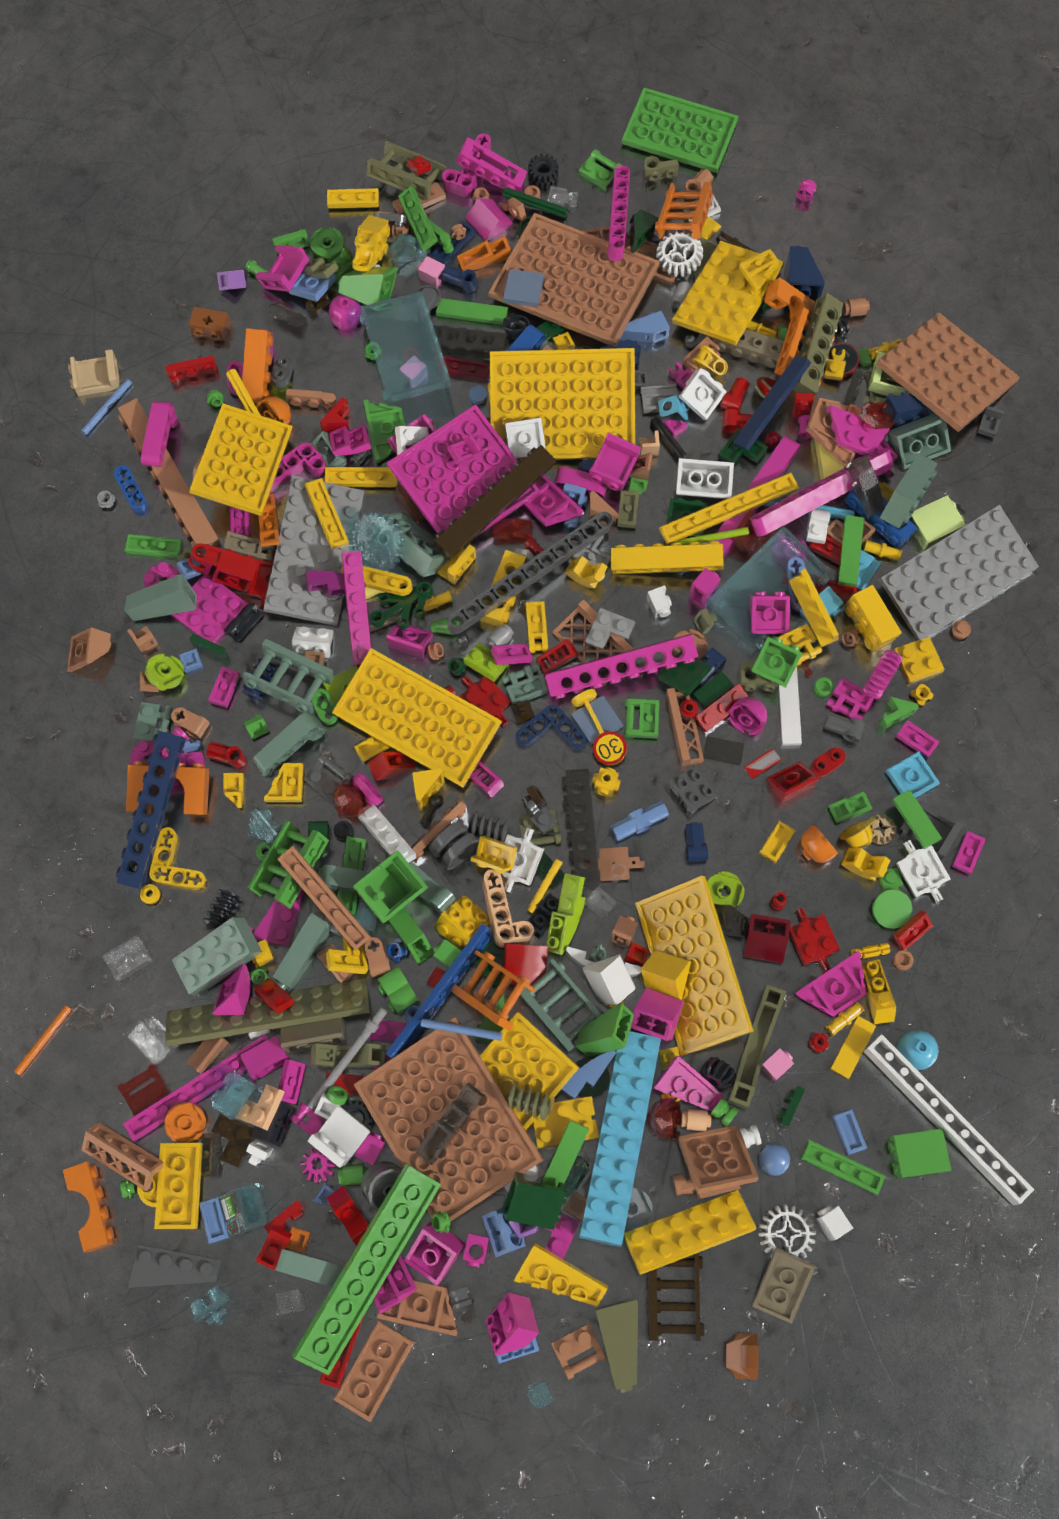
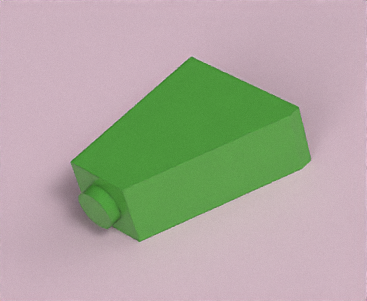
(411, 936)
(606, 1032)

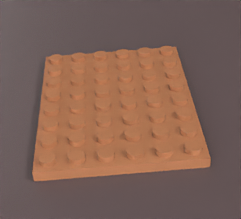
(580, 281)
(415, 1092)

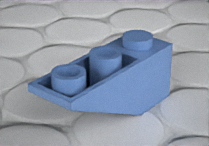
(647, 329)

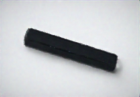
(667, 438)

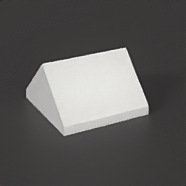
(609, 980)

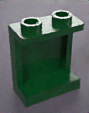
(534, 1202)

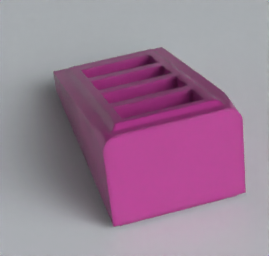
(492, 785)

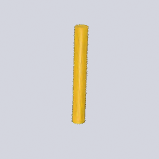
(544, 886)

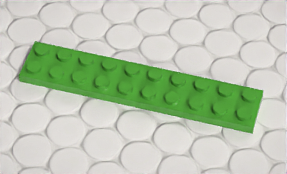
(366, 1270)

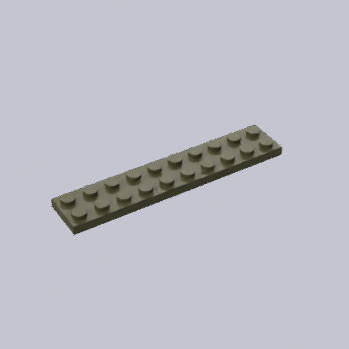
(309, 1006)

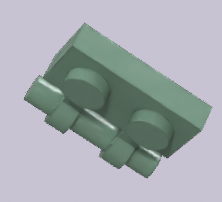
(526, 689)
(148, 719)

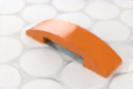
(269, 523)

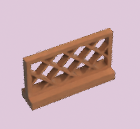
(590, 615)

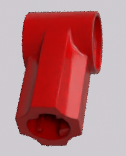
(735, 397)
(733, 420)
(225, 754)

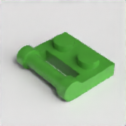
(597, 173)
(647, 718)

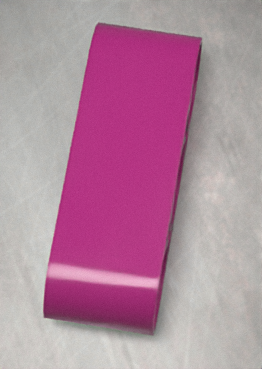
(580, 479)

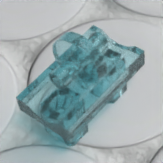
(261, 828)
(201, 1311)

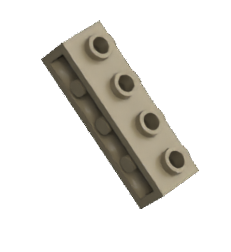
(754, 347)

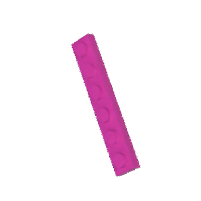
(356, 605)

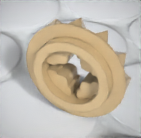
(889, 833)

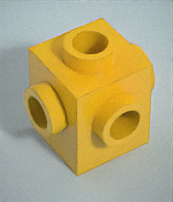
(606, 788)

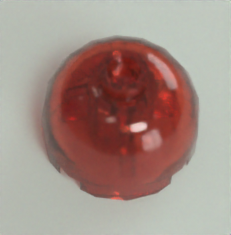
(349, 800)
(665, 1117)

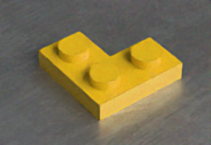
(347, 960)

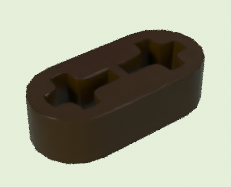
(322, 304)

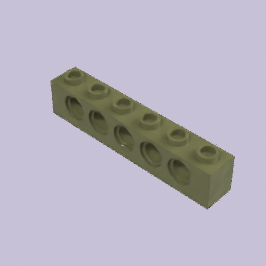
(818, 341)

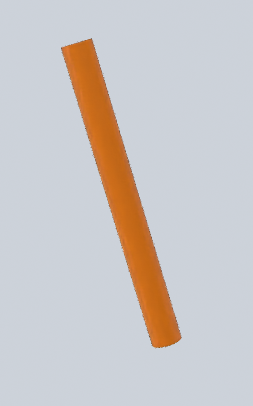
(42, 1040)

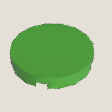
(892, 908)

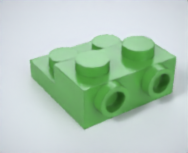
(777, 661)

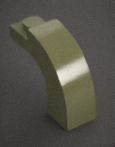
(330, 1055)

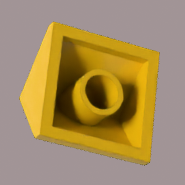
(426, 784)
(666, 973)

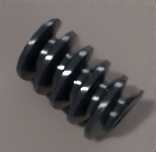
(221, 909)

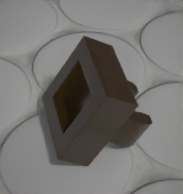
(522, 712)
(534, 795)

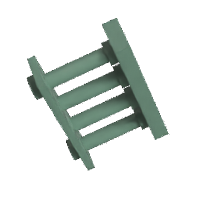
(288, 659)
(539, 1009)

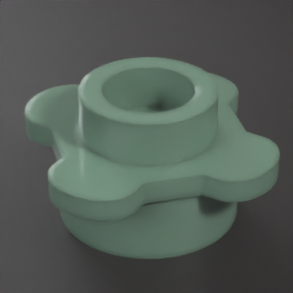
(597, 953)

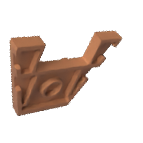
(820, 429)

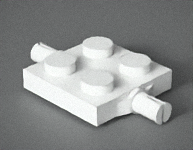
(525, 861)
(923, 871)

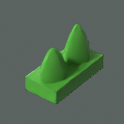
(344, 262)

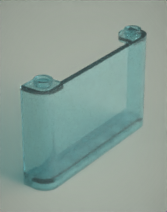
(405, 347)
(766, 573)

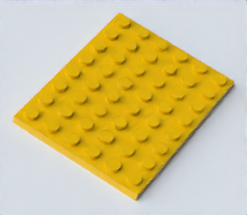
(573, 392)

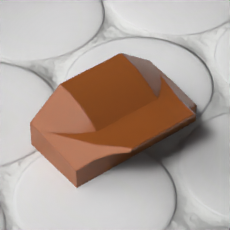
(743, 1356)

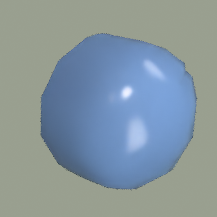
(774, 1159)

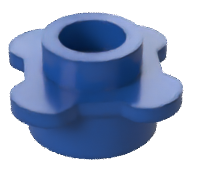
(391, 950)

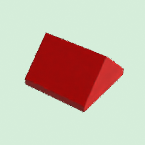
(792, 781)

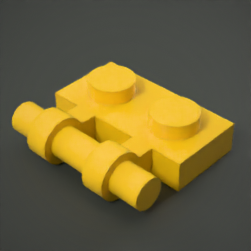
(802, 638)

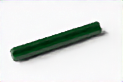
(535, 202)

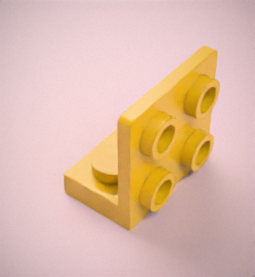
(458, 565)

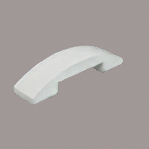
(578, 957)

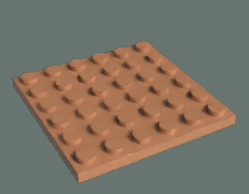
(948, 371)

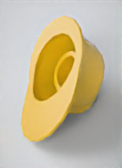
(858, 834)

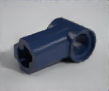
(460, 278)
(714, 660)
(696, 847)

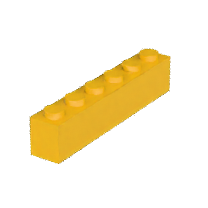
(667, 558)

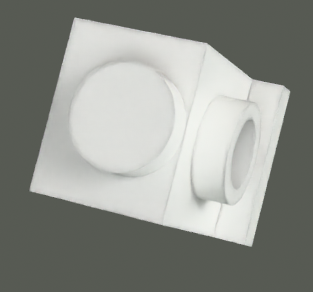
(659, 602)

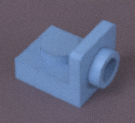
(576, 494)

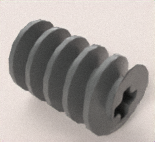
(488, 827)

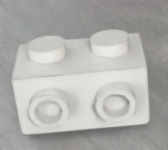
(312, 640)

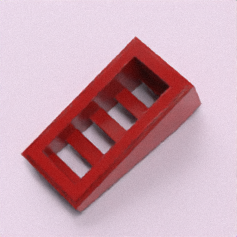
(554, 651)

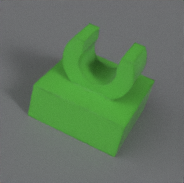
(256, 726)

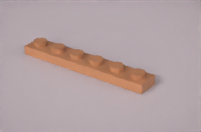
(324, 897)

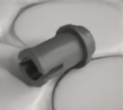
(358, 458)

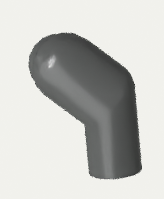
(693, 342)

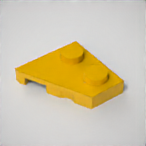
(287, 785)

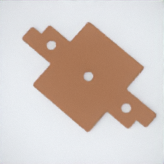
(608, 856)

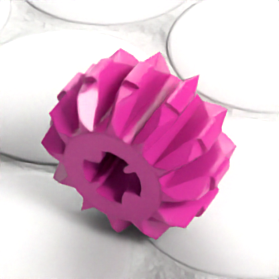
(310, 1167)

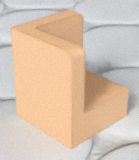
(650, 445)

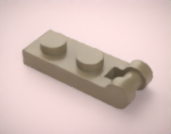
(248, 546)

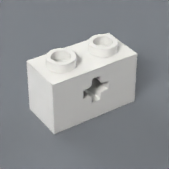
(833, 1222)

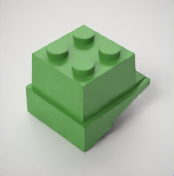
(390, 886)

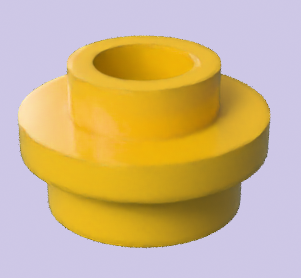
(152, 899)

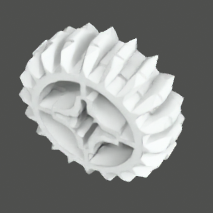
(675, 260)
(787, 1224)

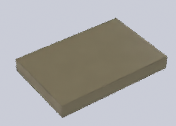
(783, 1285)

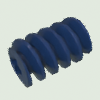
(254, 693)

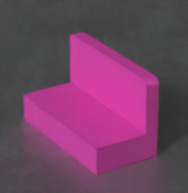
(264, 1058)

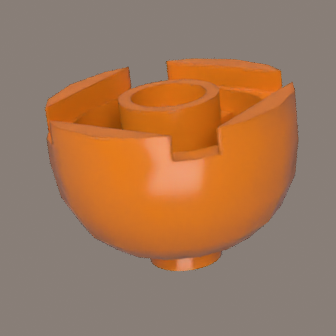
(275, 409)
(817, 846)

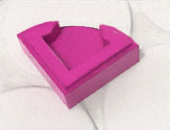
(675, 427)

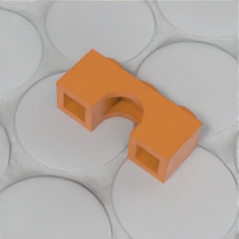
(781, 294)

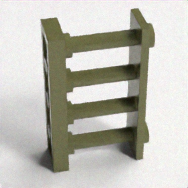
(397, 177)

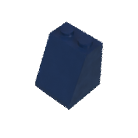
(803, 272)

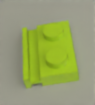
(482, 661)

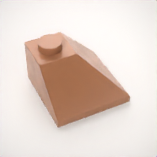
(87, 647)

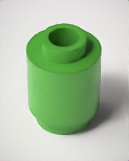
(351, 1174)

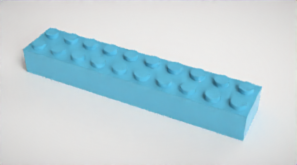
(620, 1140)

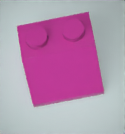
(434, 1253)

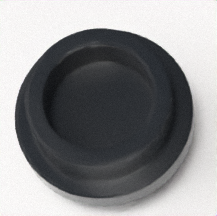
(342, 830)

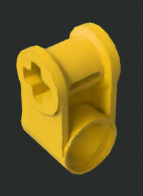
(708, 359)

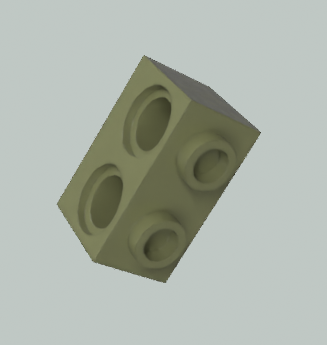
(757, 683)

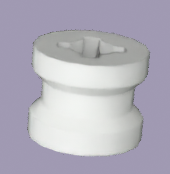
(750, 1136)

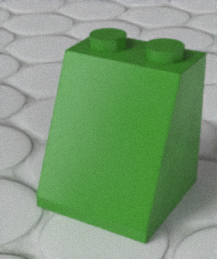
(369, 285)

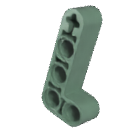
(288, 741)
(340, 877)
(435, 896)

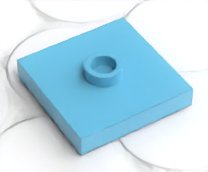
(913, 774)

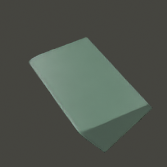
(323, 446)

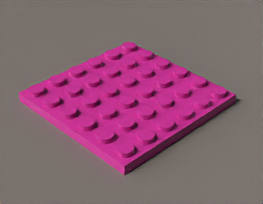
(446, 488)

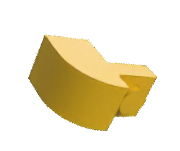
(584, 572)
(864, 864)

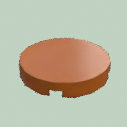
(185, 1122)

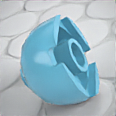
(918, 1048)

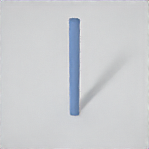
(104, 409)
(461, 1029)

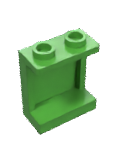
(919, 1153)

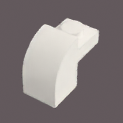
(817, 525)

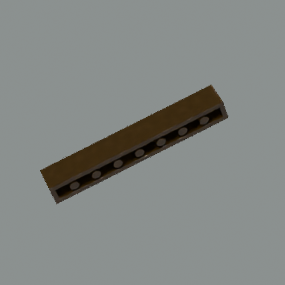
(495, 502)

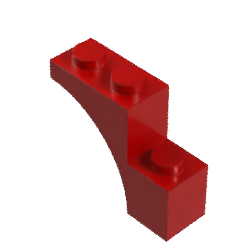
(348, 1213)

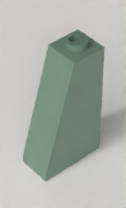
(161, 599)
(302, 952)
(308, 1267)

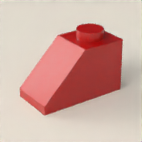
(390, 764)

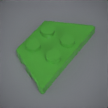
(382, 423)

